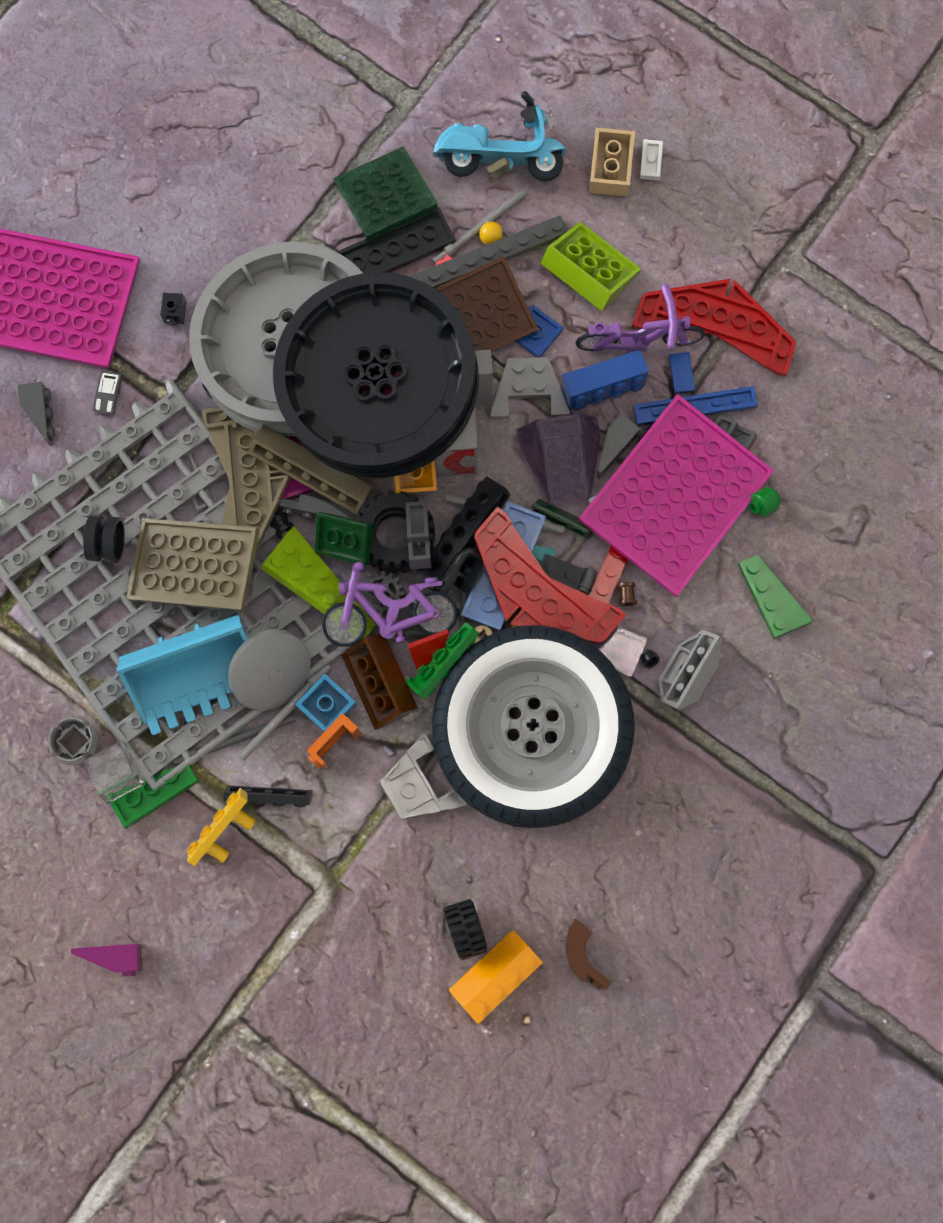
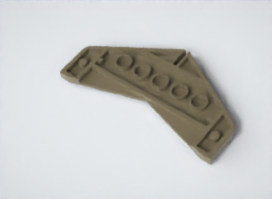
(252, 489)

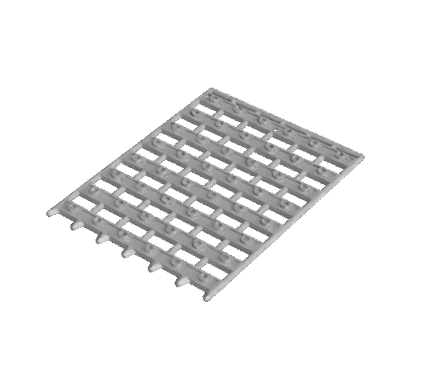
(83, 611)

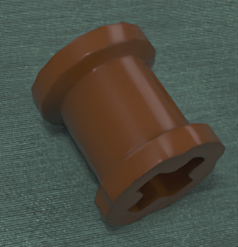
(626, 592)

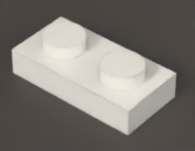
(651, 159)

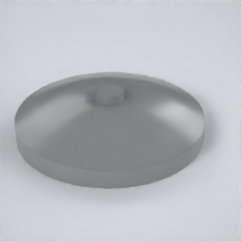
(268, 669)

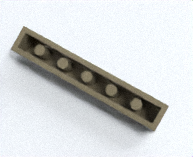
(304, 467)

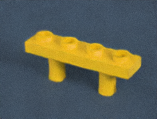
(222, 818)

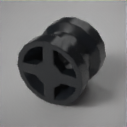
(281, 524)

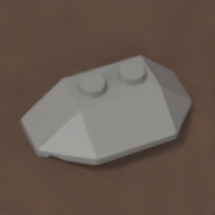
(689, 670)

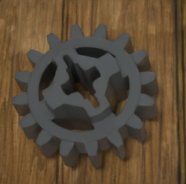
(388, 581)

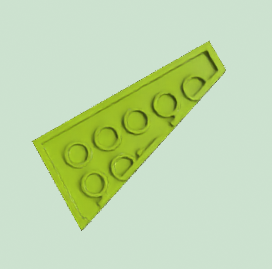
(306, 574)

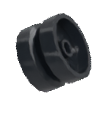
(104, 539)

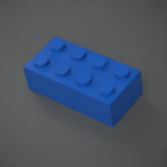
(604, 380)

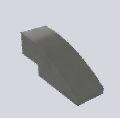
(418, 535)

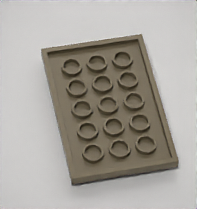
(193, 564)

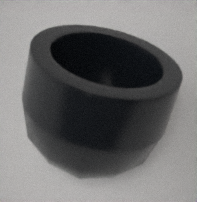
(650, 658)

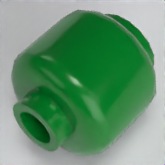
(765, 501)

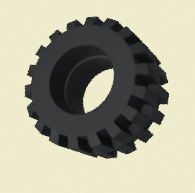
(465, 929)

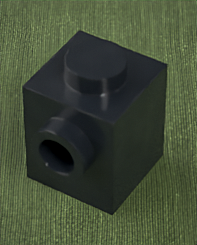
(173, 308)

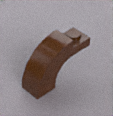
(576, 955)

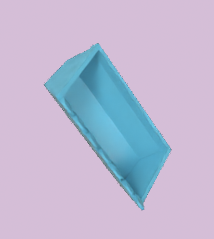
(182, 672)

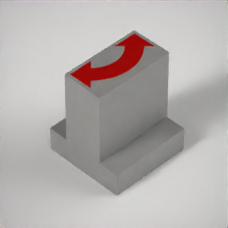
(463, 454)

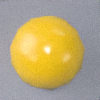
(490, 232)

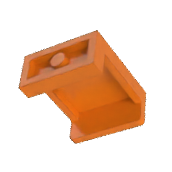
(329, 738)

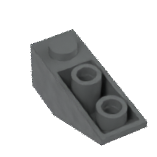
(35, 402)

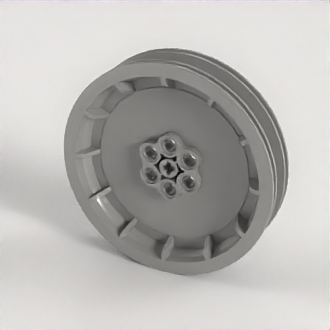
(239, 310)

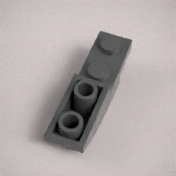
(307, 507)

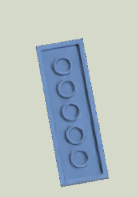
(482, 602)

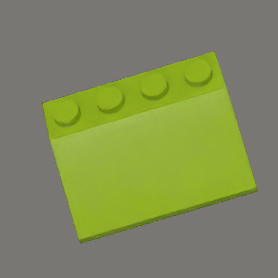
(590, 265)

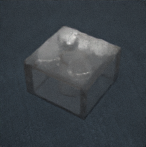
(114, 772)

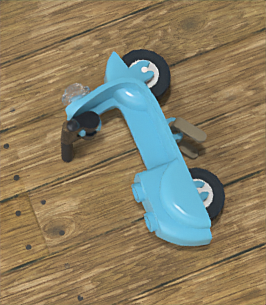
(467, 146)

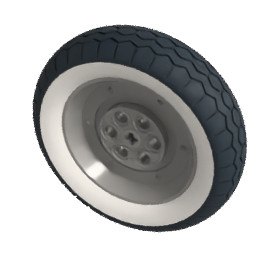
(560, 777)

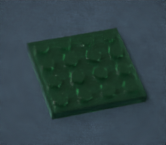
(385, 193)

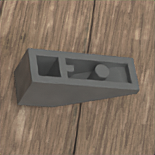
(618, 438)

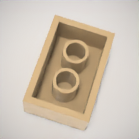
(611, 162)

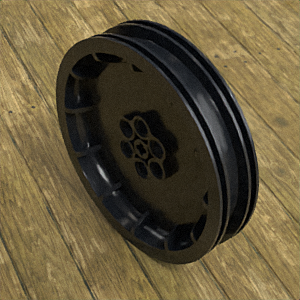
(374, 318)

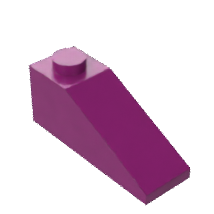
(114, 958)

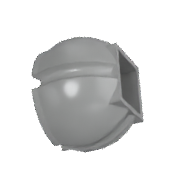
(64, 731)

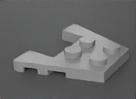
(528, 380)
(409, 788)

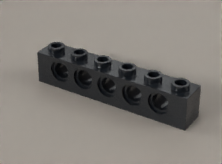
(461, 523)

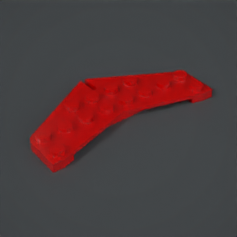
(731, 318)
(524, 585)

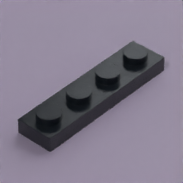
(276, 796)

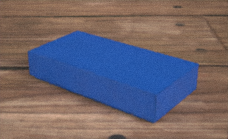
(681, 373)

